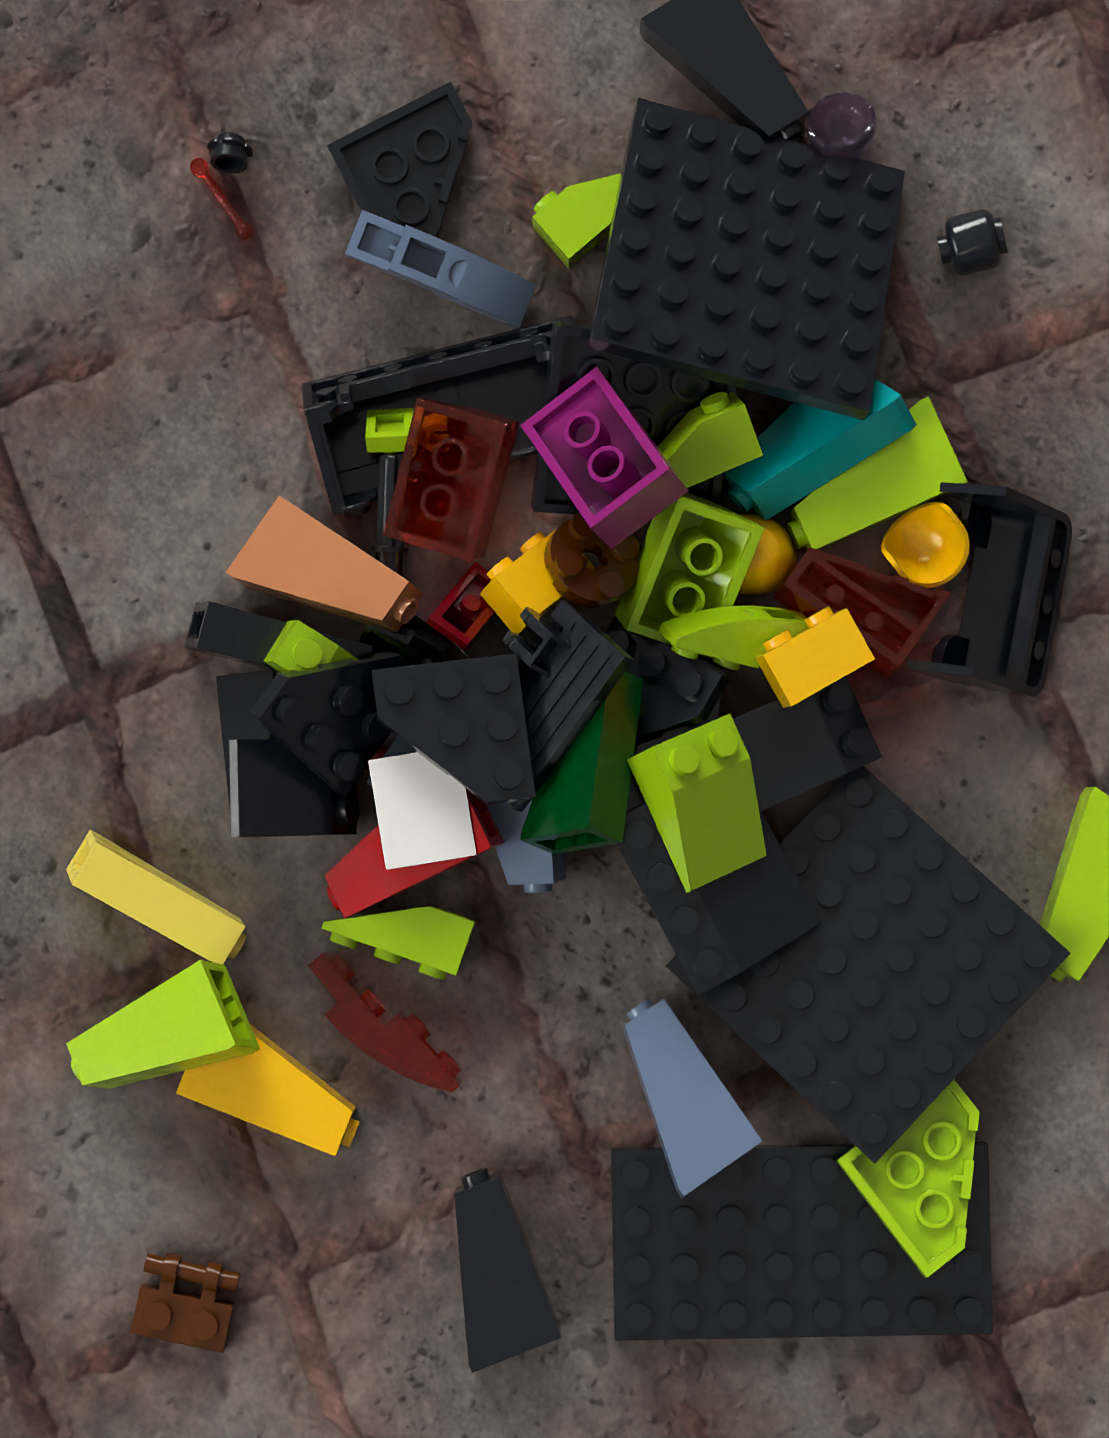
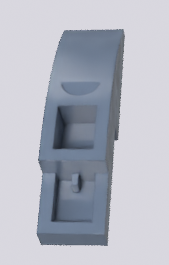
(441, 268)

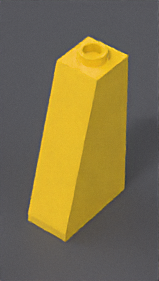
(275, 1095)

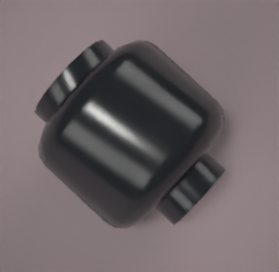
(972, 242)

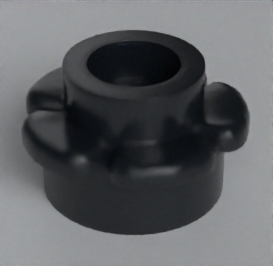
(229, 153)

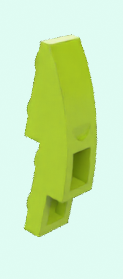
(730, 632)

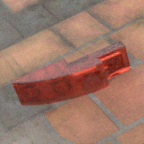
(395, 1043)

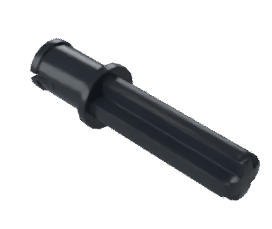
(388, 550)

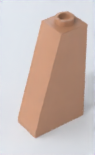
(317, 568)

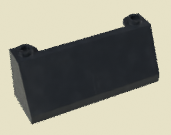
(491, 374)

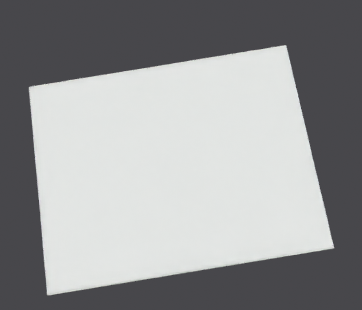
(419, 812)

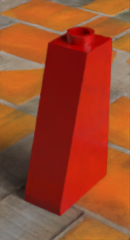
(362, 878)

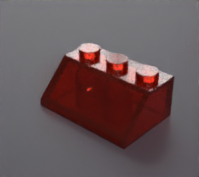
(450, 478)

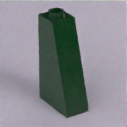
(589, 788)

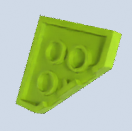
(924, 1180)

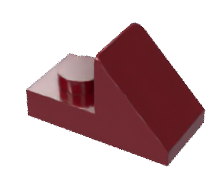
(464, 610)

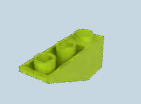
(417, 933)

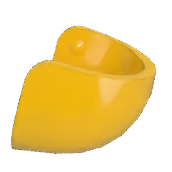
(927, 545)
(772, 559)

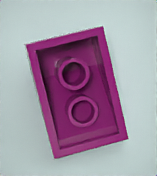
(603, 458)

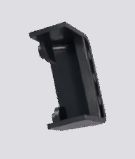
(1009, 593)

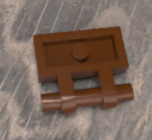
(183, 1316)

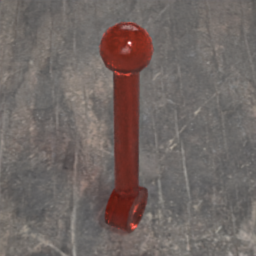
(200, 169)

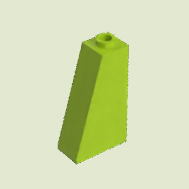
(879, 486)
(1079, 893)
(168, 1030)

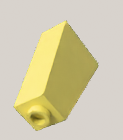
(155, 899)

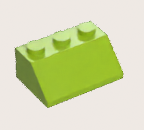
(688, 564)

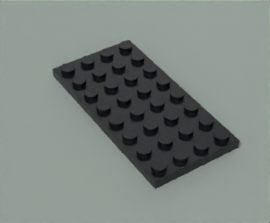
(782, 1253)

